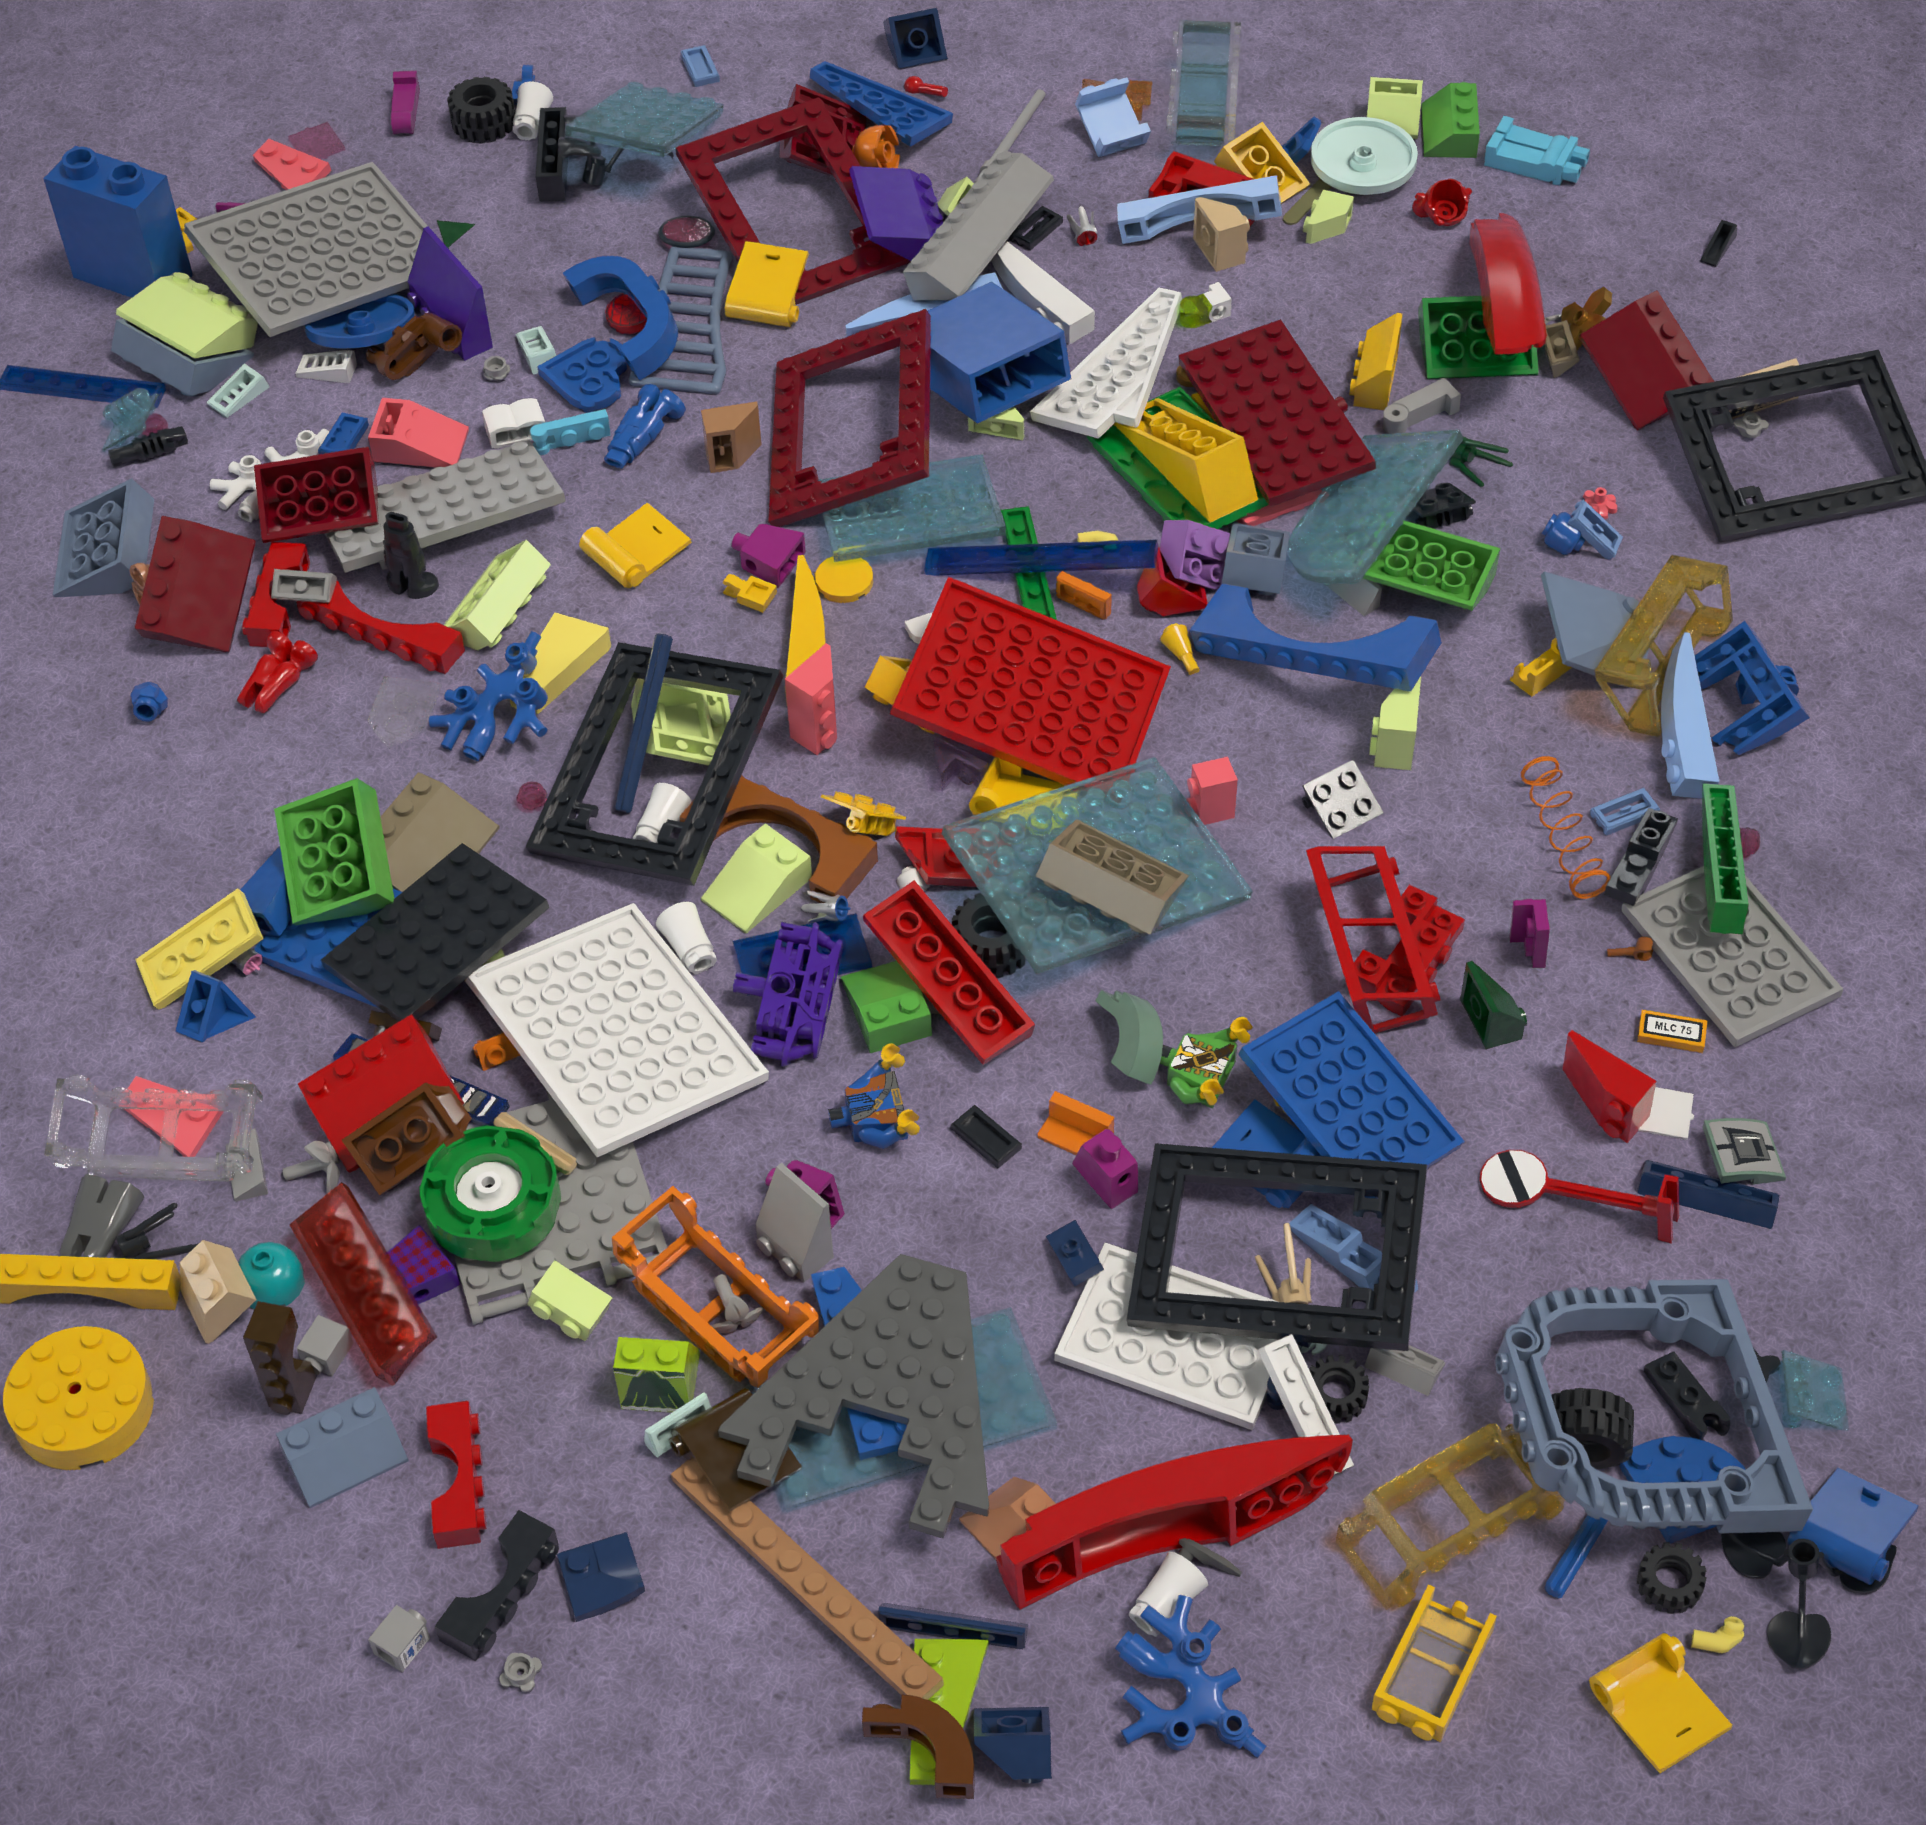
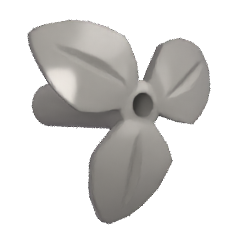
(323, 1159)
(735, 1308)

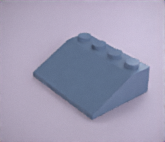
(172, 365)
(103, 542)

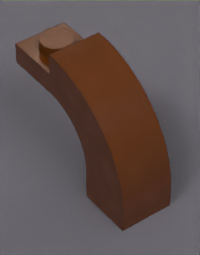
(937, 1732)

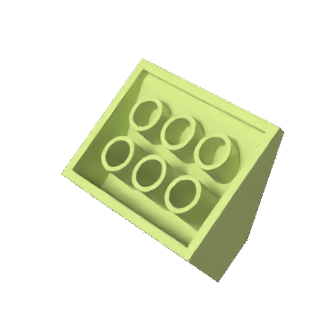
(190, 317)

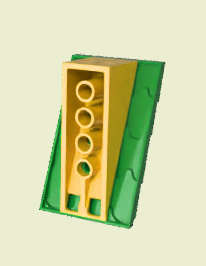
(1183, 462)

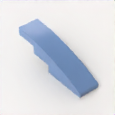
(1339, 1246)

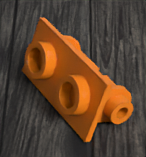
(494, 1051)

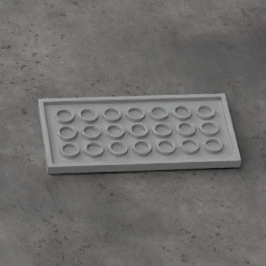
(455, 501)

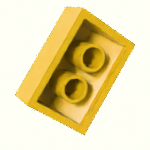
(1377, 364)
(887, 679)

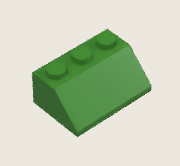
(1451, 122)

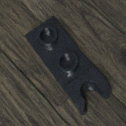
(1686, 1396)

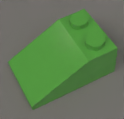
(887, 1006)

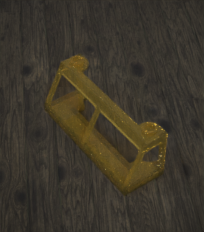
(1624, 659)

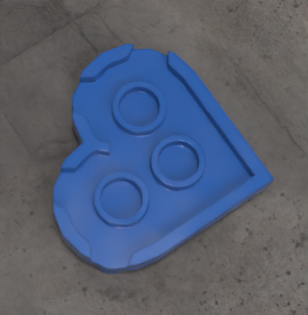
(587, 374)

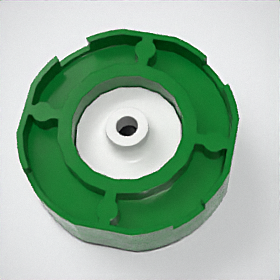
(490, 1194)

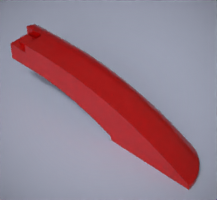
(1508, 285)
(1146, 1512)

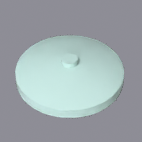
(1364, 155)

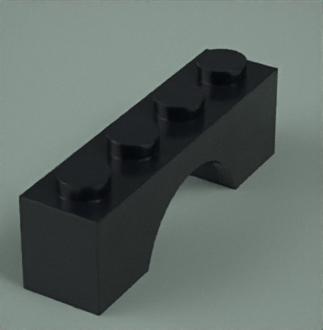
(472, 1622)

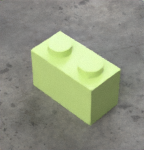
(569, 1301)

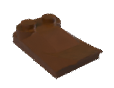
(407, 1135)

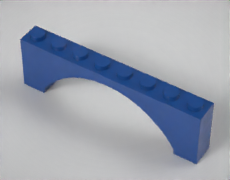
(1384, 659)

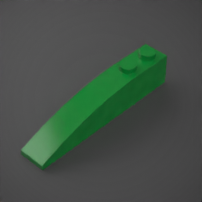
(1723, 860)

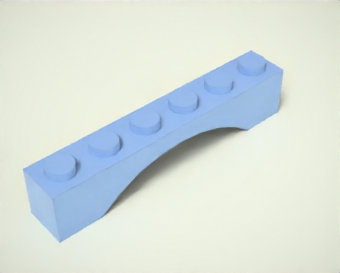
(1150, 216)

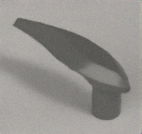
(1206, 1556)

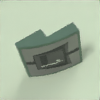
(1743, 1150)

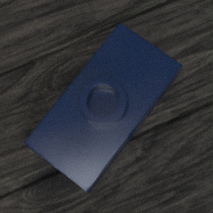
(1075, 1253)

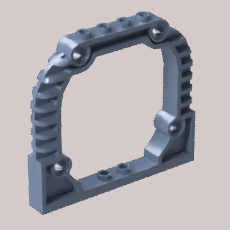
(1702, 1312)

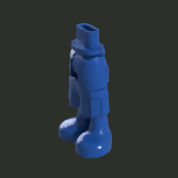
(642, 424)

